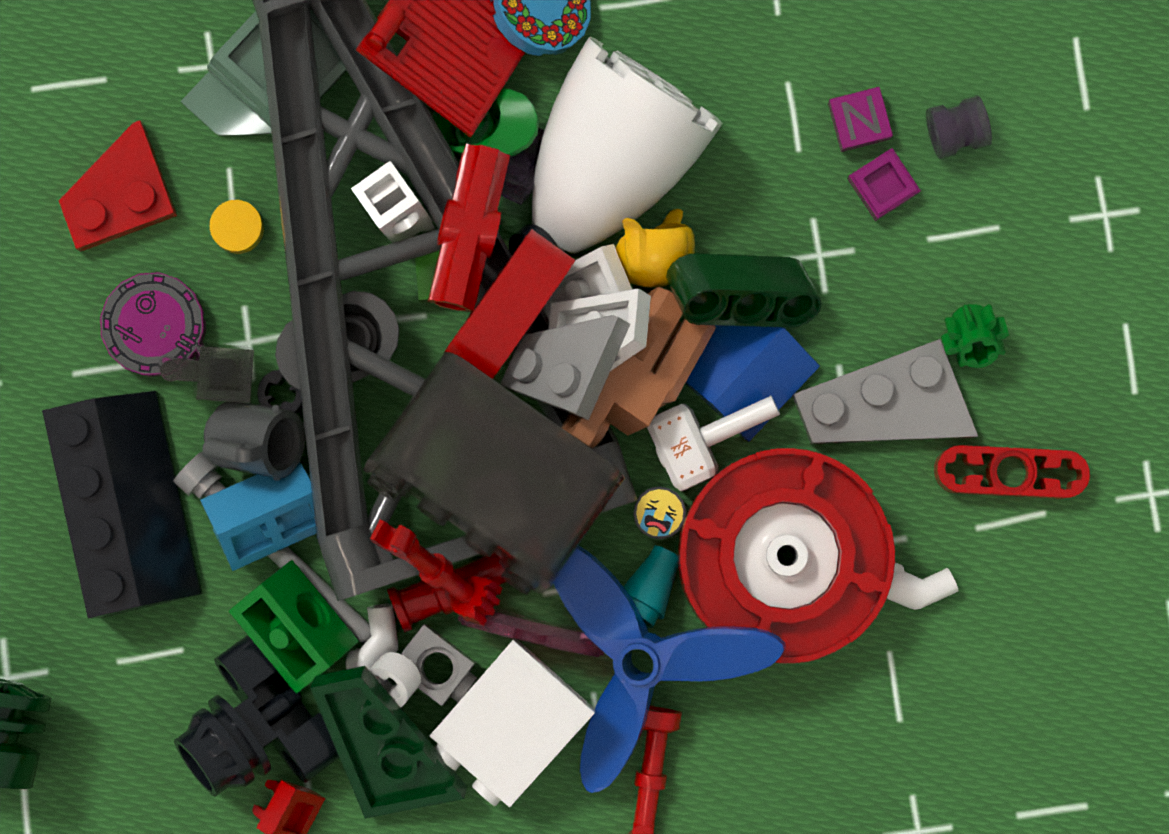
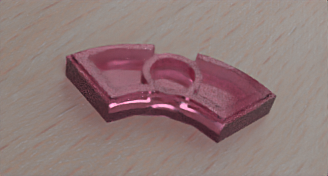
(537, 632)

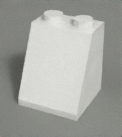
(511, 724)

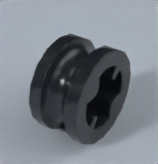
(276, 378)

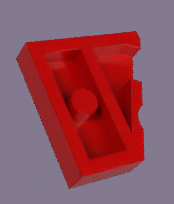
(118, 193)

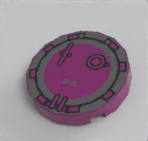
(151, 320)

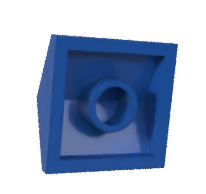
(748, 366)

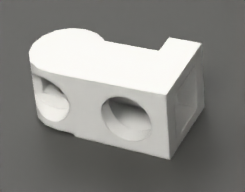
(392, 204)

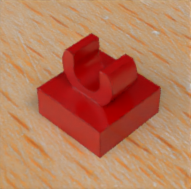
(289, 810)

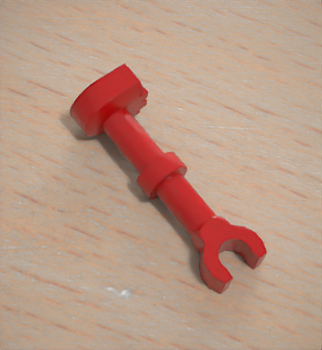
(470, 597)
(650, 778)

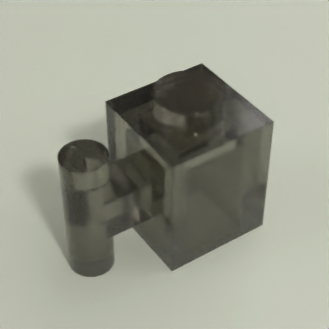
(217, 371)

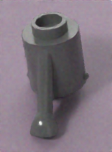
(254, 439)

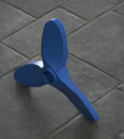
(616, 626)

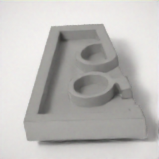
(887, 401)

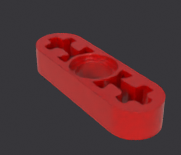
(1050, 460)

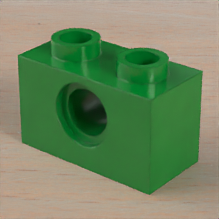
(293, 626)

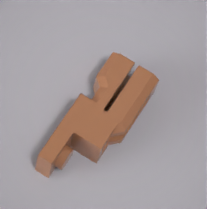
(649, 377)

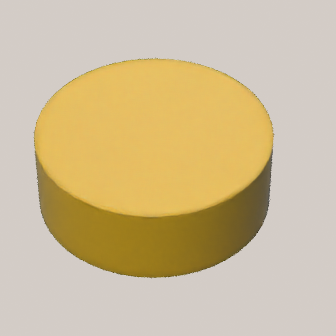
(236, 226)

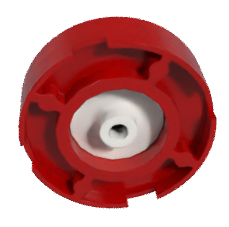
(819, 513)

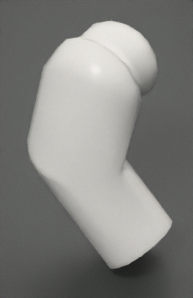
(918, 592)
(382, 638)

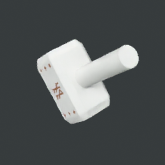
(685, 446)

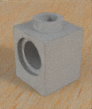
(428, 642)

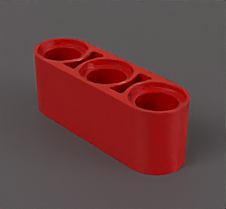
(511, 304)

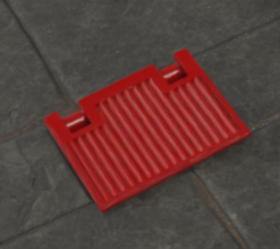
(450, 55)

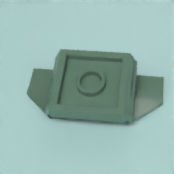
(234, 91)

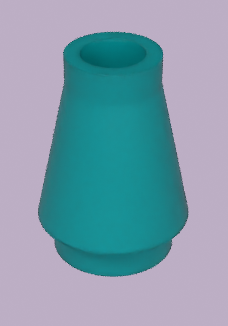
(653, 584)

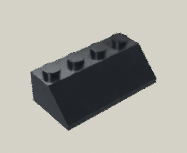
(122, 503)

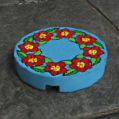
(542, 24)

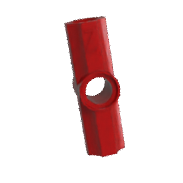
(469, 228)

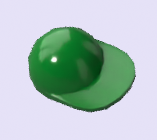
(507, 126)

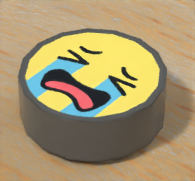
(659, 513)

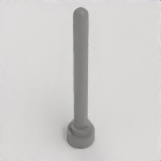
(203, 480)

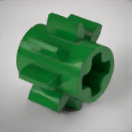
(975, 335)

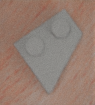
(567, 364)

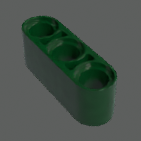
(743, 290)

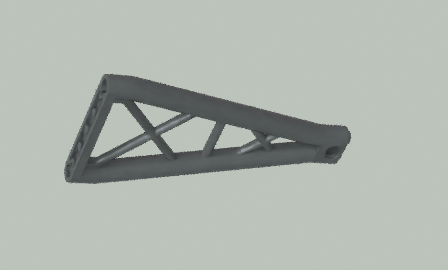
(315, 274)

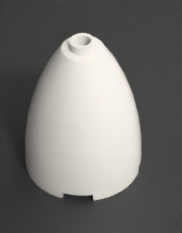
(612, 147)

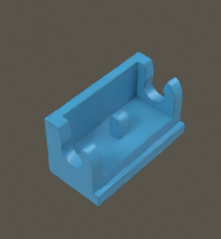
(261, 516)

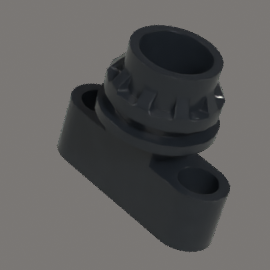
(231, 741)

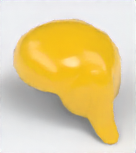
(650, 252)

